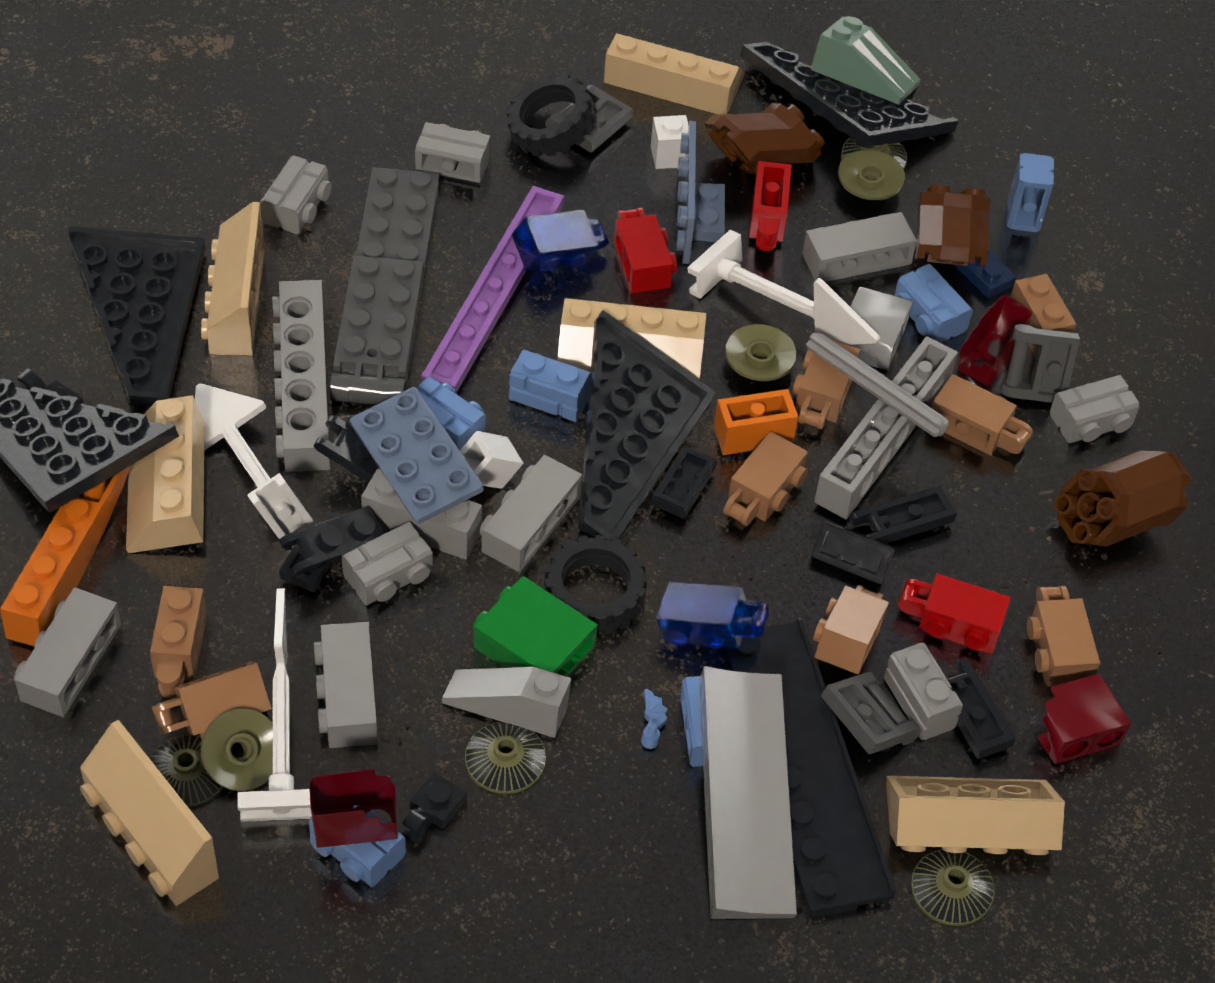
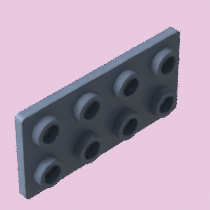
(703, 203)
(416, 455)

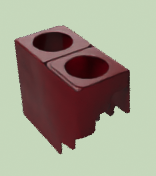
(999, 319)
(1082, 719)
(334, 812)

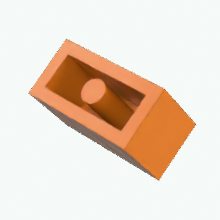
(747, 420)

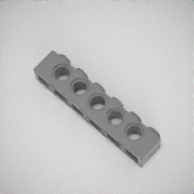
(302, 374)
(882, 431)

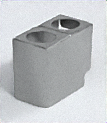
(888, 318)

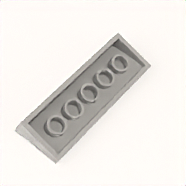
(746, 795)

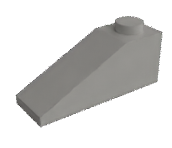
(512, 695)

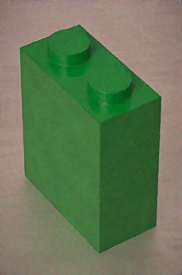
(534, 630)

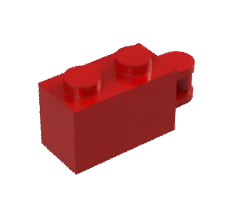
(770, 204)
(643, 251)
(956, 611)

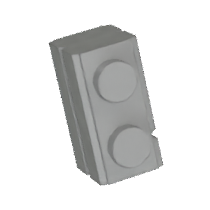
(453, 152)
(295, 195)
(1094, 409)
(388, 564)
(923, 690)

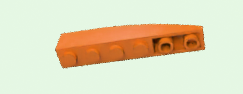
(59, 560)

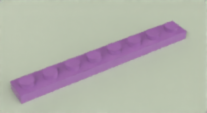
(487, 298)

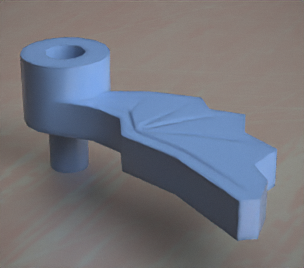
(656, 716)

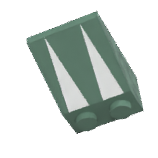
(863, 60)

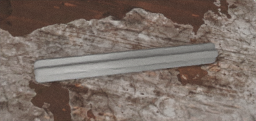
(878, 385)

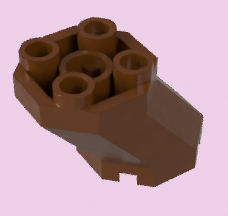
(766, 136)
(953, 226)
(1123, 498)

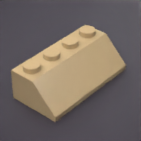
(672, 74)
(235, 284)
(670, 331)
(169, 483)
(974, 814)
(148, 816)

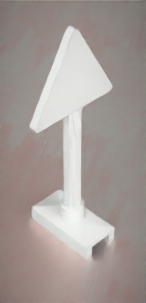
(830, 312)
(273, 498)
(281, 800)

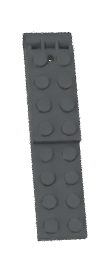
(385, 287)

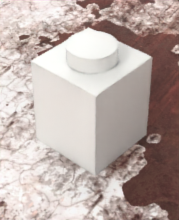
(667, 140)
(491, 458)

